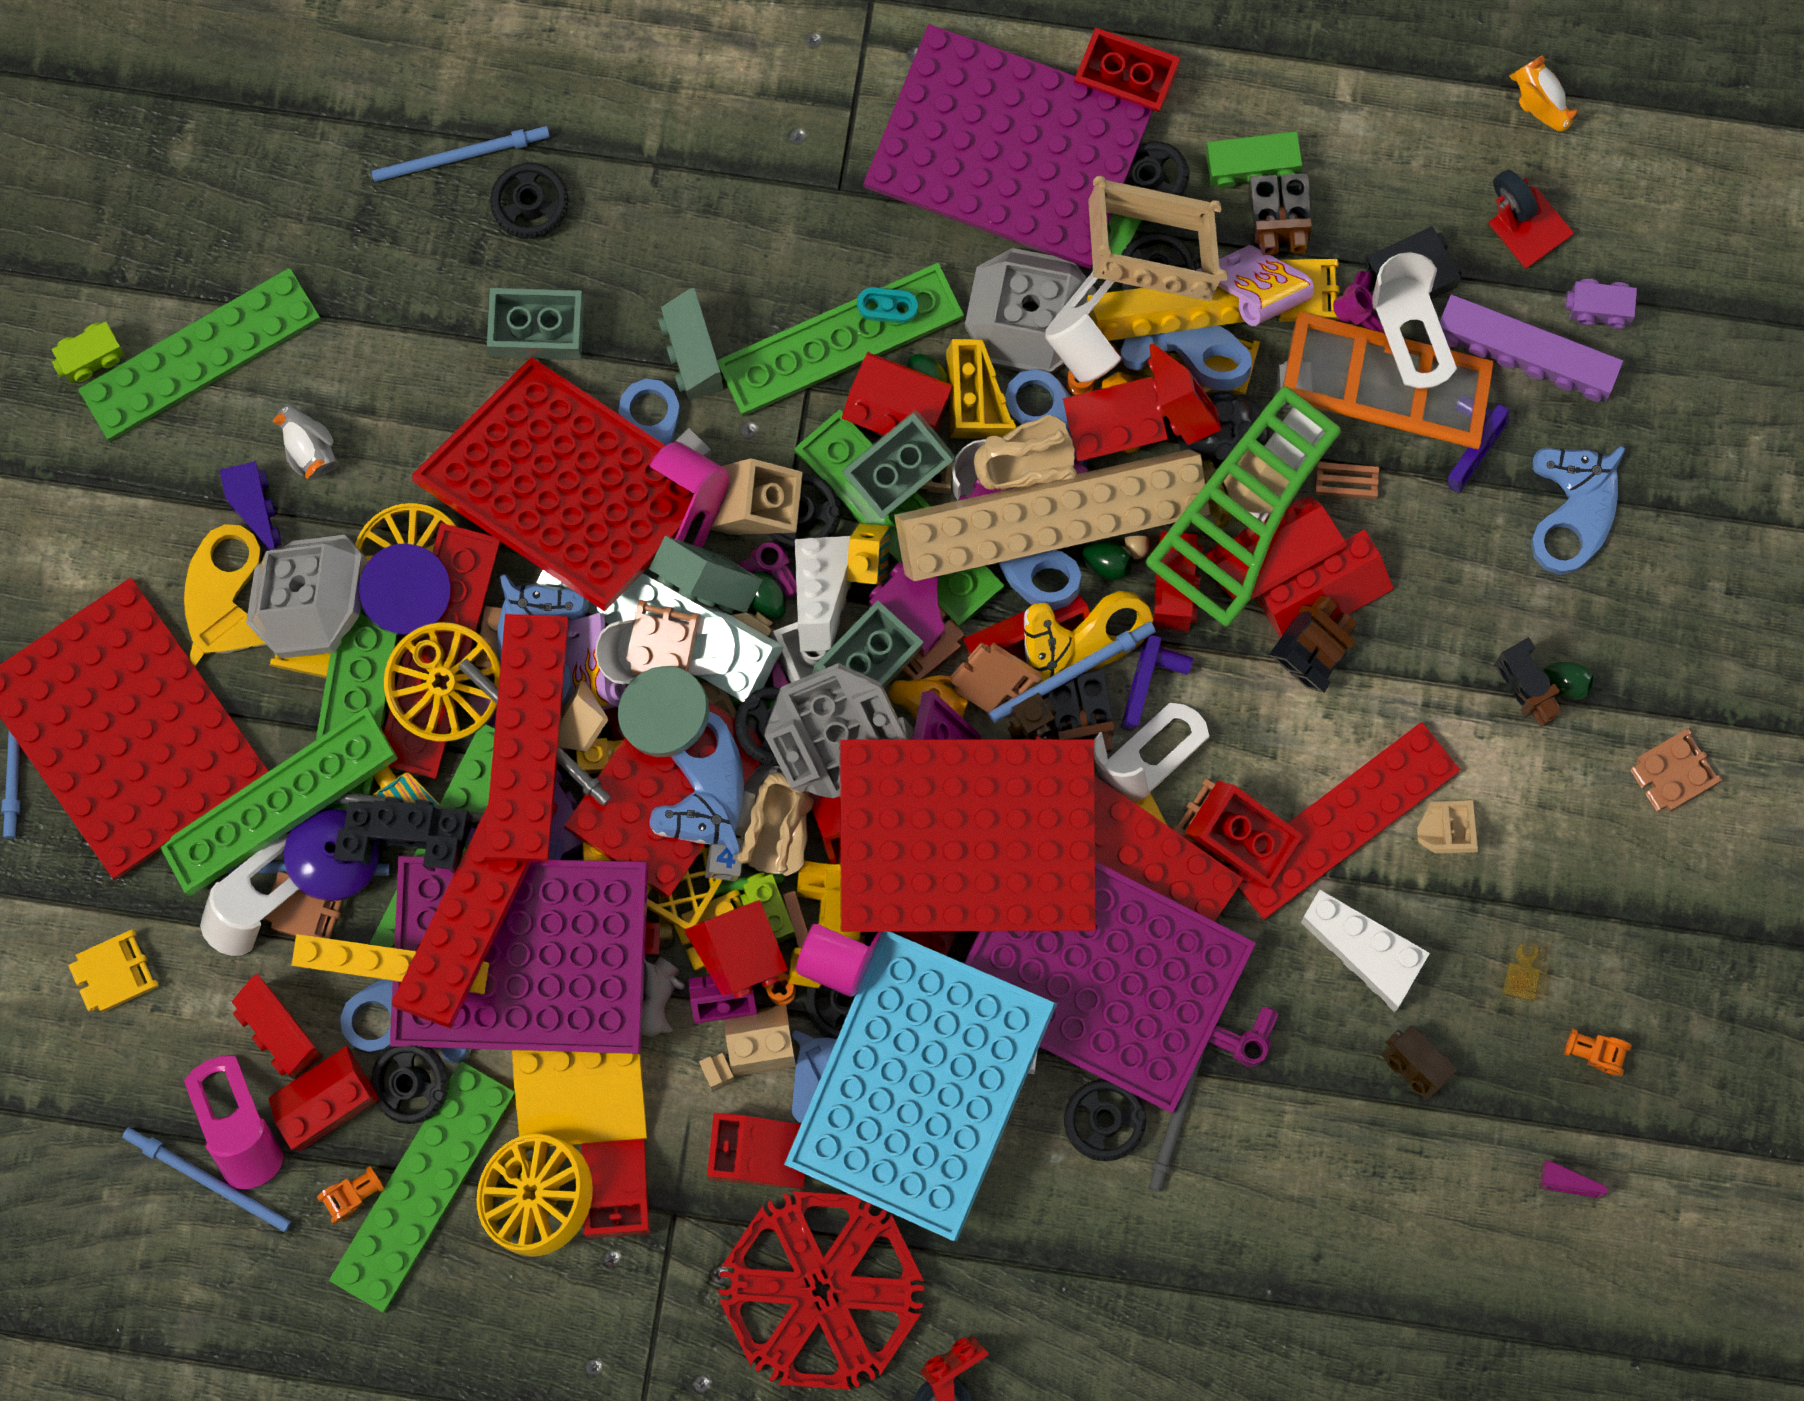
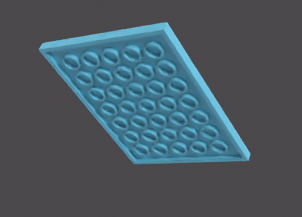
(920, 1085)

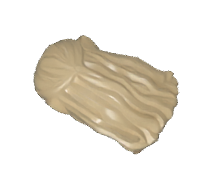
(1026, 456)
(777, 828)

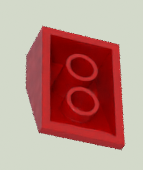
(1244, 833)

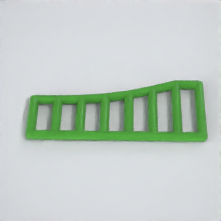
(1265, 531)

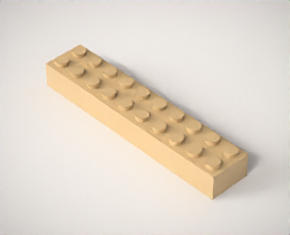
(1048, 515)

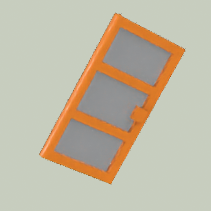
(1356, 376)

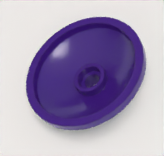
(315, 869)

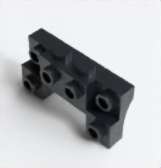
(405, 826)

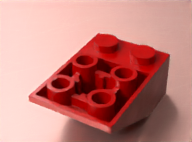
(1182, 398)
(752, 1151)
(619, 1189)

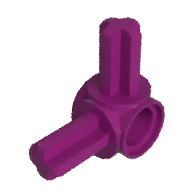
(1357, 303)
(778, 570)
(1258, 1036)

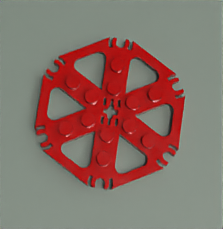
(803, 1315)

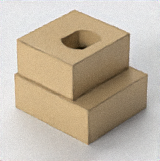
(946, 480)
(716, 1071)

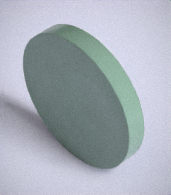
(663, 711)

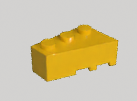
(975, 400)

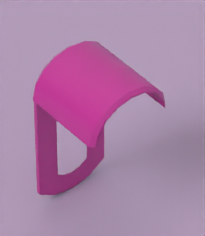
(698, 475)
(835, 959)
(242, 1141)

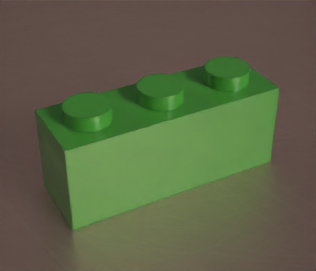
(1265, 155)

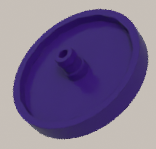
(404, 588)

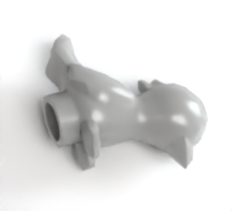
(658, 987)

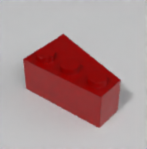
(1171, 607)

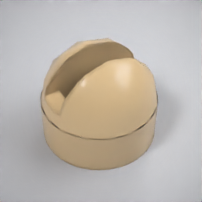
(1137, 546)

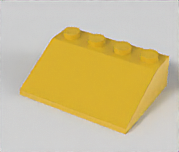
(580, 1095)

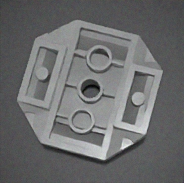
(996, 313)
(306, 595)
(806, 710)

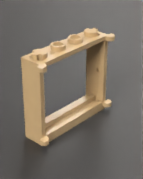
(1162, 209)

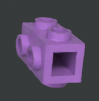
(1601, 303)

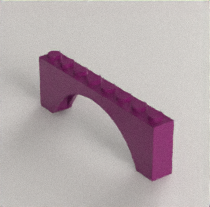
(917, 601)

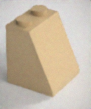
(759, 499)
(760, 1042)

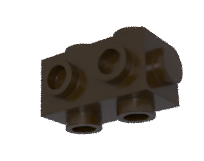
(1032, 719)
(1418, 1061)

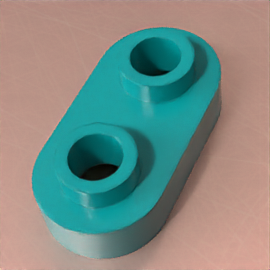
(888, 302)

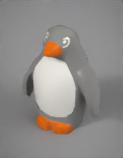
(306, 443)

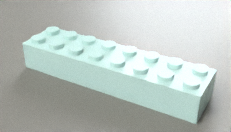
(754, 651)

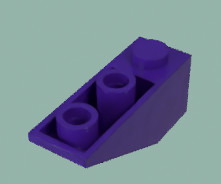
(246, 496)

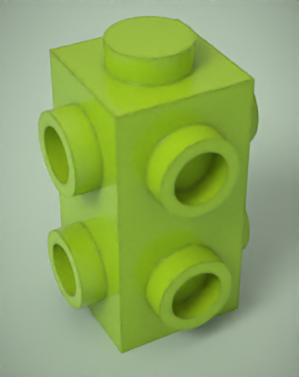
(87, 353)
(765, 889)

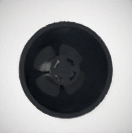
(1236, 410)

